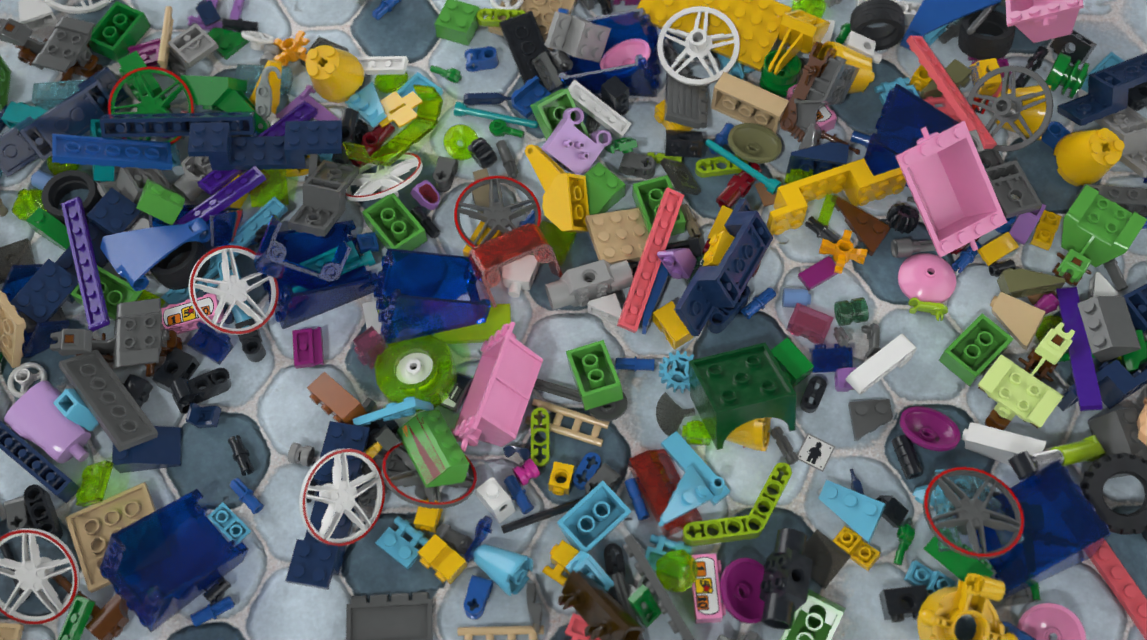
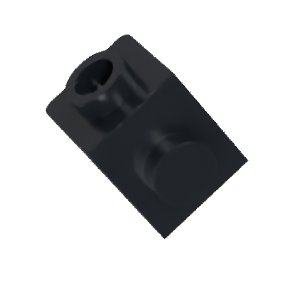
(894, 511)

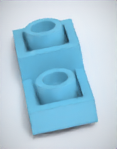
(229, 523)
(921, 575)

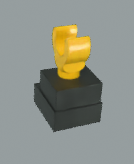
(385, 439)

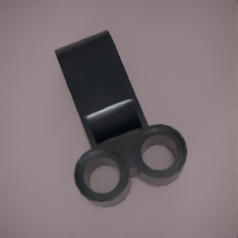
(188, 391)

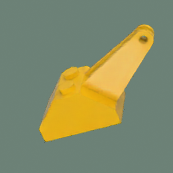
(800, 33)
(565, 193)

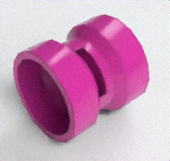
(526, 472)

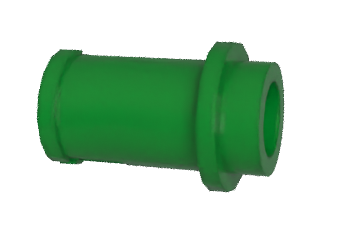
(845, 30)

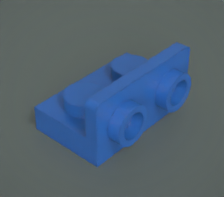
(527, 95)

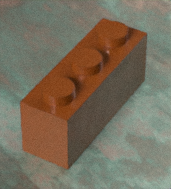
(335, 399)

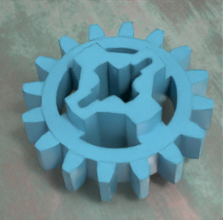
(673, 378)

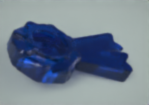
(481, 532)

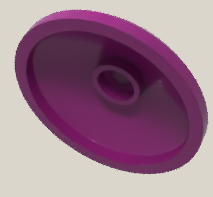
(929, 429)
(743, 576)

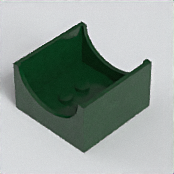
(740, 388)

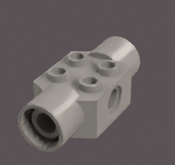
(194, 170)
(588, 283)

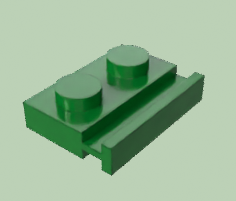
(623, 144)

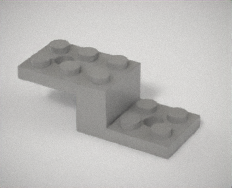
(1132, 130)

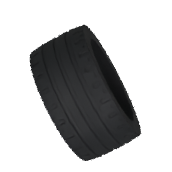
(879, 12)
(983, 46)
(64, 183)
(179, 276)

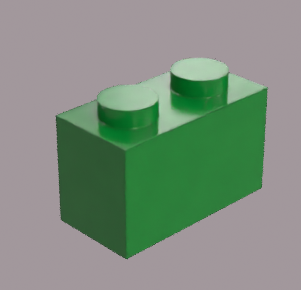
(792, 361)

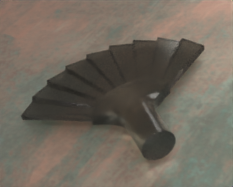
(670, 415)

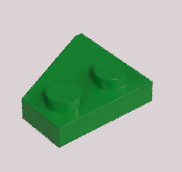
(228, 41)

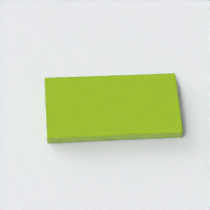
(480, 332)

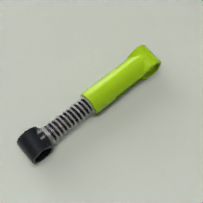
(1068, 454)

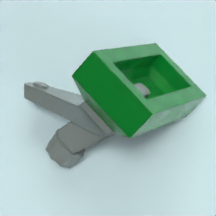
(643, 603)

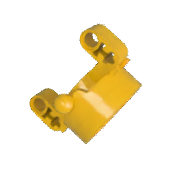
(945, 606)

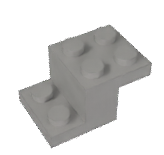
(577, 36)
(191, 46)
(132, 181)

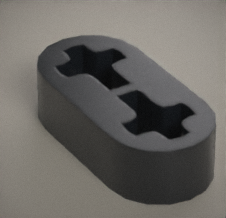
(816, 395)
(619, 559)

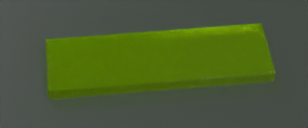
(827, 209)

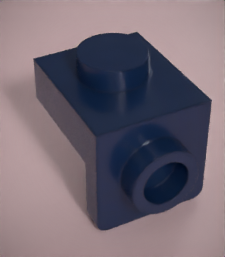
(207, 12)
(203, 416)

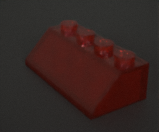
(657, 482)

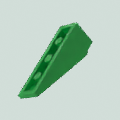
(49, 228)

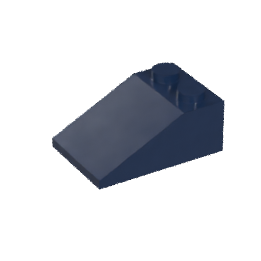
(819, 157)
(153, 454)

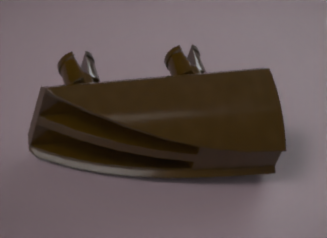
(599, 609)

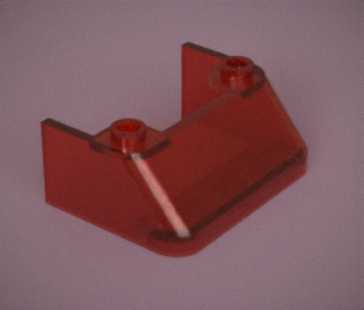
(508, 248)

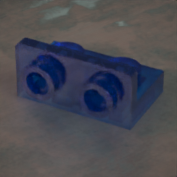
(211, 343)
(830, 358)

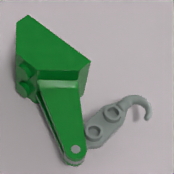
(229, 95)

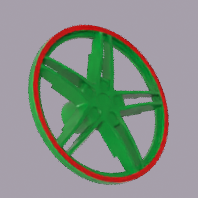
(150, 104)

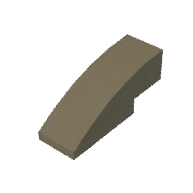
(481, 194)

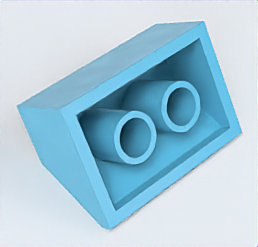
(593, 518)

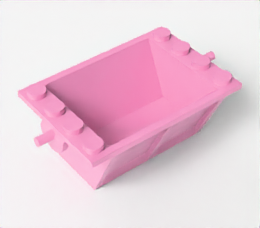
(1043, 18)
(951, 188)
(498, 391)

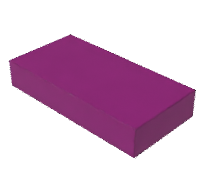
(818, 273)

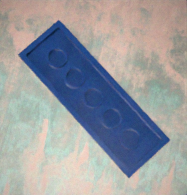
(111, 152)

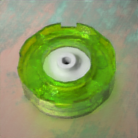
(417, 369)

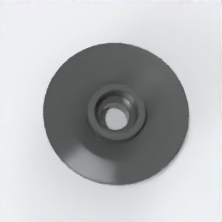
(615, 411)

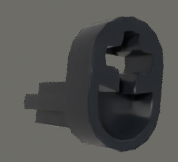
(692, 243)

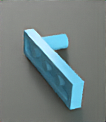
(684, 456)

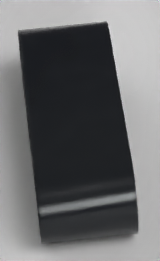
(39, 505)

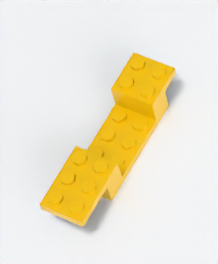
(853, 178)

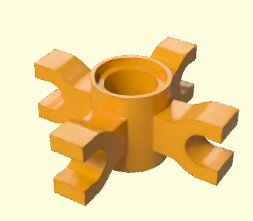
(292, 49)
(843, 251)

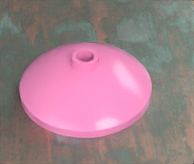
(625, 53)
(919, 284)
(1051, 618)

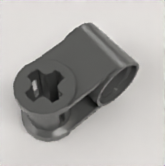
(635, 165)
(444, 173)
(606, 474)
(17, 514)

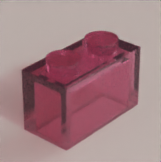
(809, 324)
(368, 347)

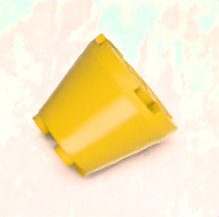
(855, 59)
(334, 73)
(1033, 116)
(1087, 155)
(752, 434)

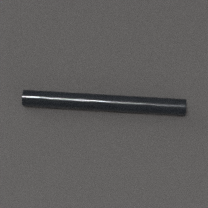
(539, 516)

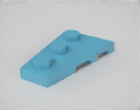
(368, 105)
(853, 508)

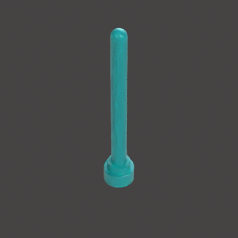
(462, 110)
(771, 184)
(366, 259)

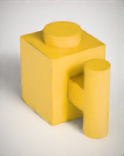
(560, 557)

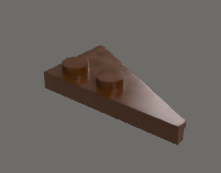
(866, 227)

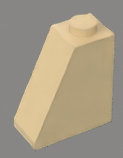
(1017, 317)

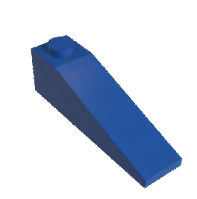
(655, 296)

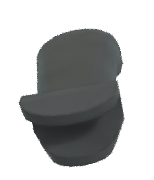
(873, 337)
(453, 538)

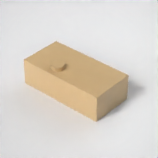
(748, 102)

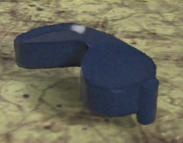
(524, 452)

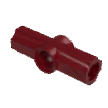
(377, 137)
(737, 187)

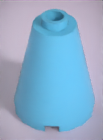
(504, 567)

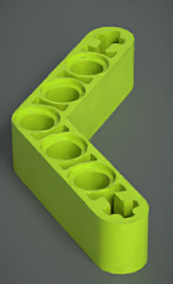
(741, 522)

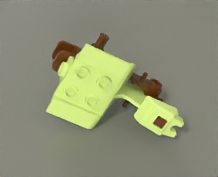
(1020, 391)

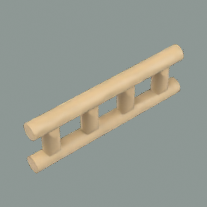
(165, 38)
(579, 418)
(510, 631)

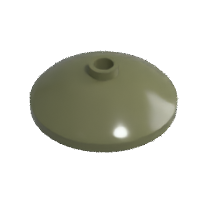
(754, 143)

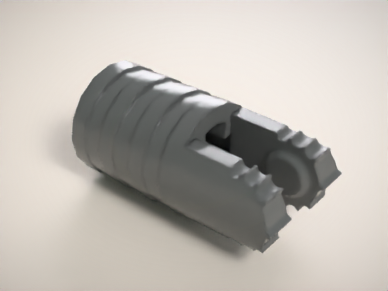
(561, 60)

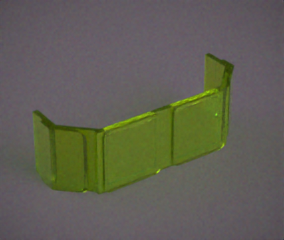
(425, 122)

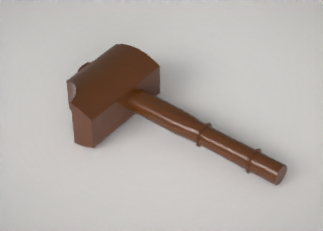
(106, 621)

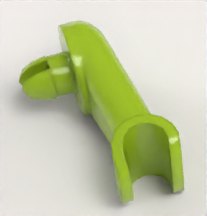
(935, 309)

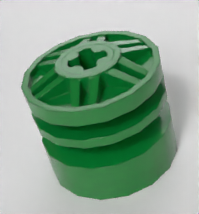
(1066, 75)
(785, 79)

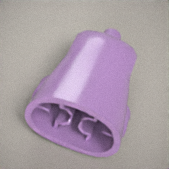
(40, 421)

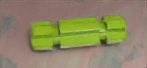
(659, 156)

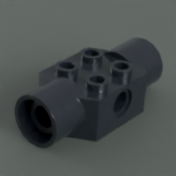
(785, 579)

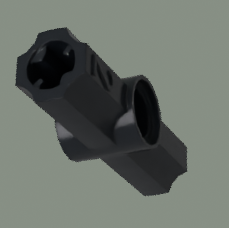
(349, 124)

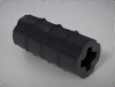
(907, 457)

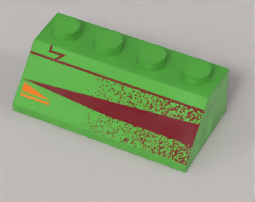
(434, 449)

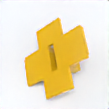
(400, 109)

